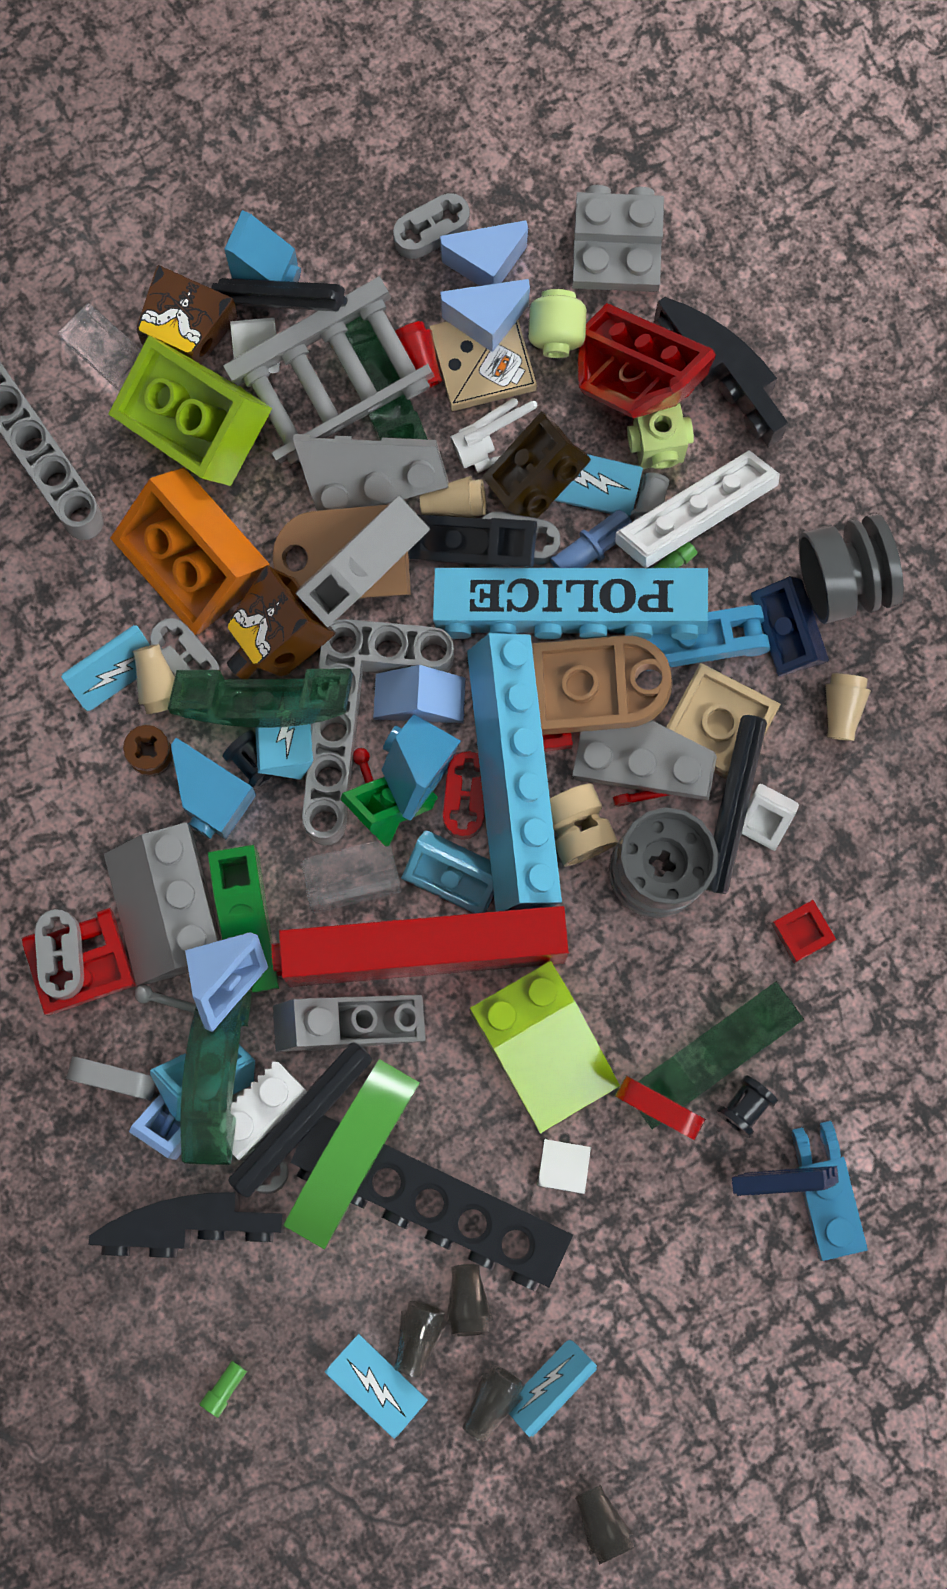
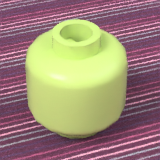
(557, 323)

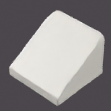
(251, 333)
(768, 816)
(564, 1166)

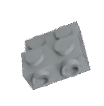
(618, 239)

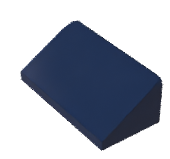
(790, 626)

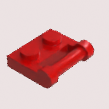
(104, 967)

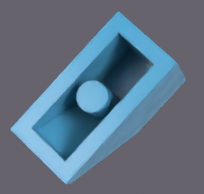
(260, 253)
(416, 762)
(209, 792)

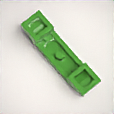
(350, 1154)

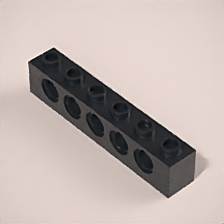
(546, 1241)

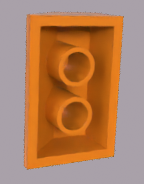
(188, 549)

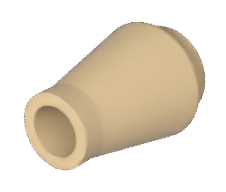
(460, 499)
(153, 679)
(845, 704)

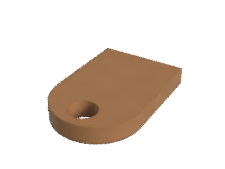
(327, 532)
(594, 683)

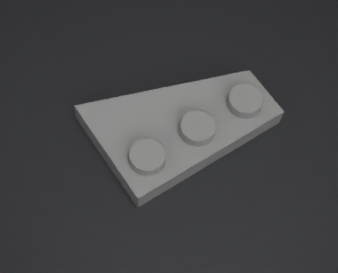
(368, 472)
(646, 760)

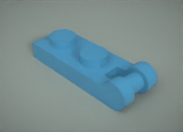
(719, 639)

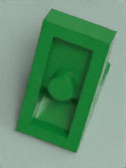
(377, 808)

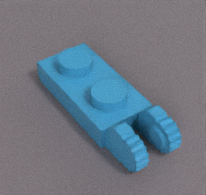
(834, 1210)

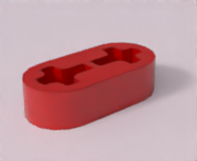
(454, 794)
(660, 1107)

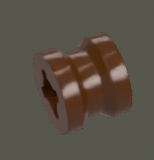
(154, 758)

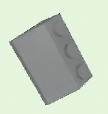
(161, 901)

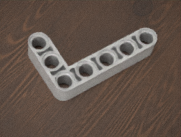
(46, 461)
(367, 659)

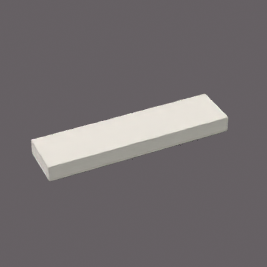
(697, 509)

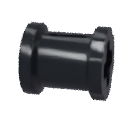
(238, 754)
(747, 1106)

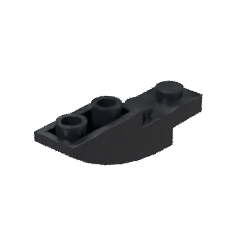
(740, 371)
(169, 1223)

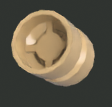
(576, 808)

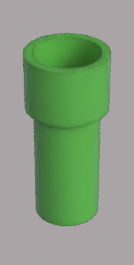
(678, 557)
(216, 1399)

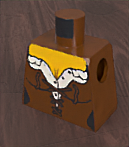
(185, 314)
(274, 627)

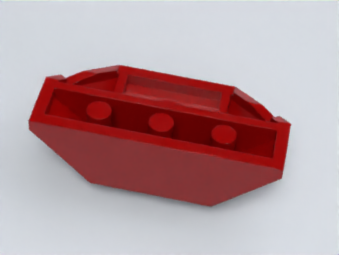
(638, 363)

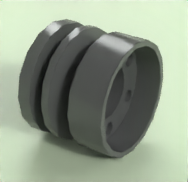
(851, 568)
(687, 859)

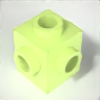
(654, 445)

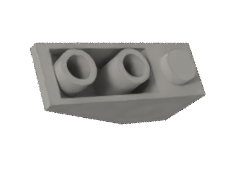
(362, 561)
(339, 1021)

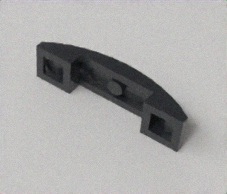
(477, 541)

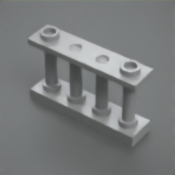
(331, 327)

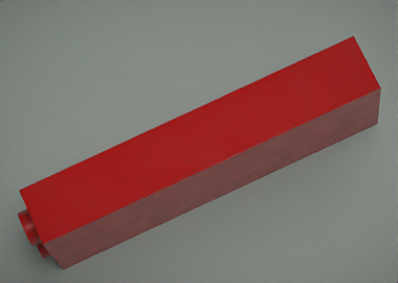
(421, 946)

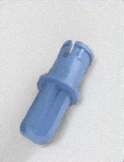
(591, 543)

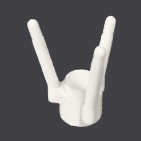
(474, 441)

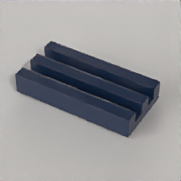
(785, 1180)

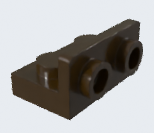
(535, 468)

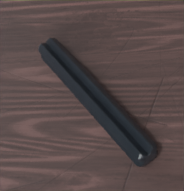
(283, 294)
(736, 798)
(300, 1120)

